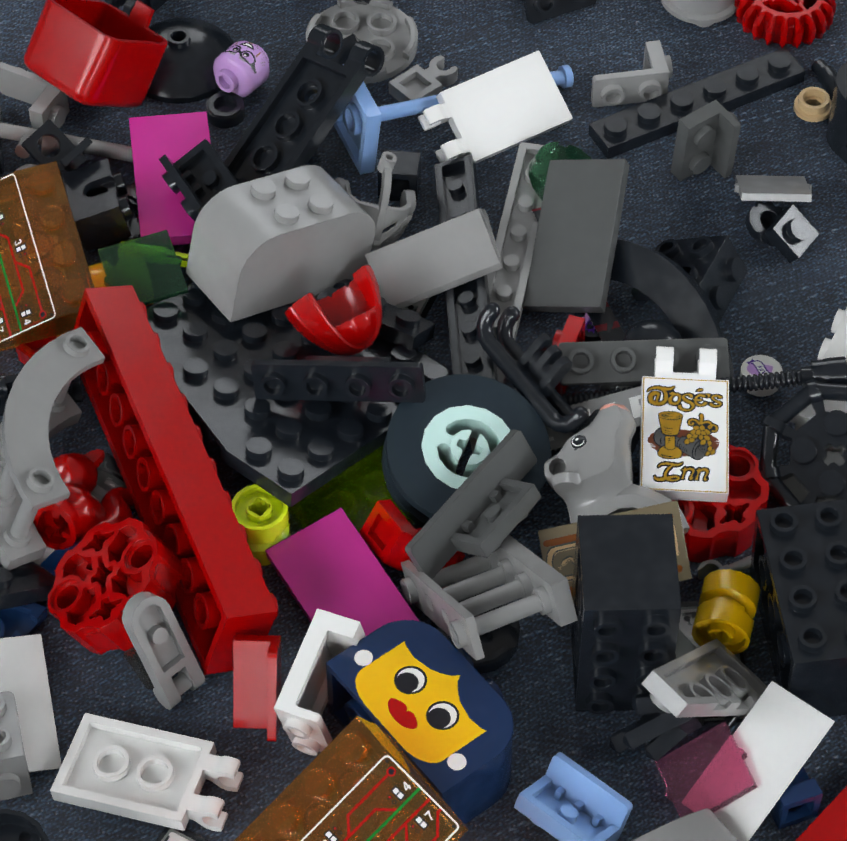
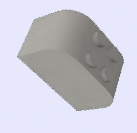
(277, 241)

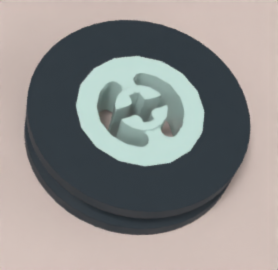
(439, 431)

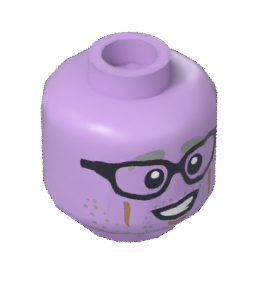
(241, 68)

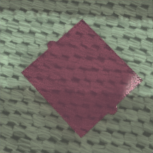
(706, 772)

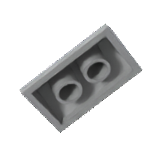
(435, 259)

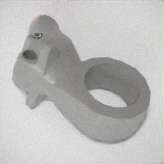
(596, 469)

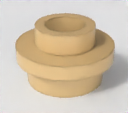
(812, 104)

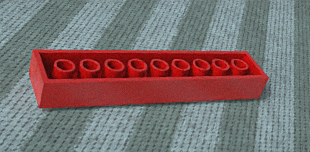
(173, 477)

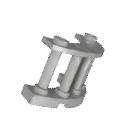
(32, 415)

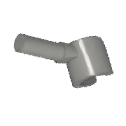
(713, 565)

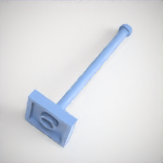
(361, 119)

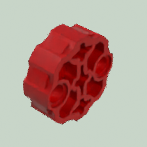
(729, 522)
(103, 575)

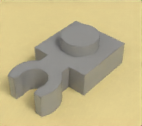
(422, 83)

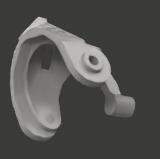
(382, 213)

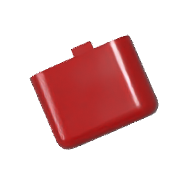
(96, 51)

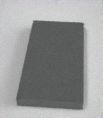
(577, 236)

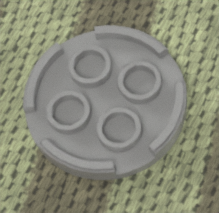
(377, 24)

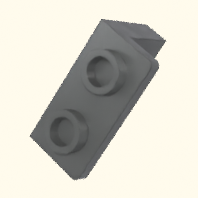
(706, 139)

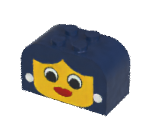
(431, 707)

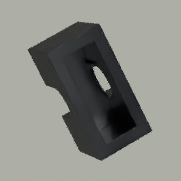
(98, 204)

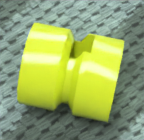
(263, 519)

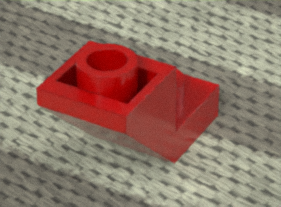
(389, 533)

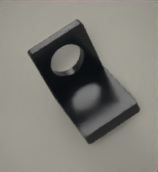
(69, 156)

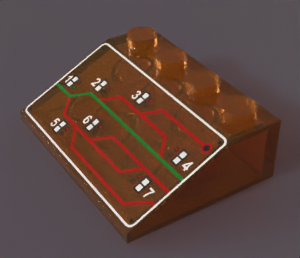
(39, 257)
(358, 792)

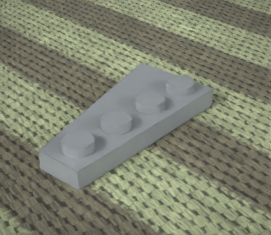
(705, 684)

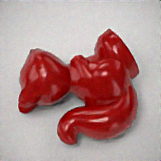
(70, 519)

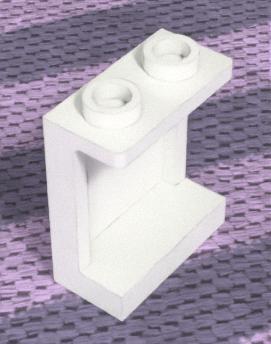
(305, 689)

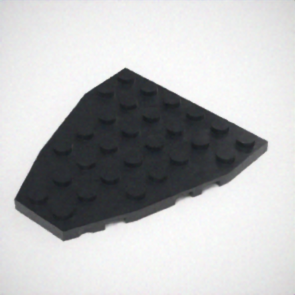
(274, 443)

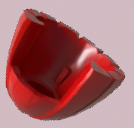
(346, 320)

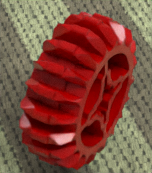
(785, 19)

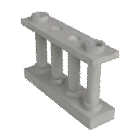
(511, 564)

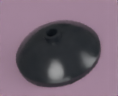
(188, 61)

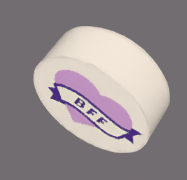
(760, 364)

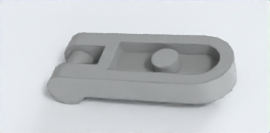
(161, 647)

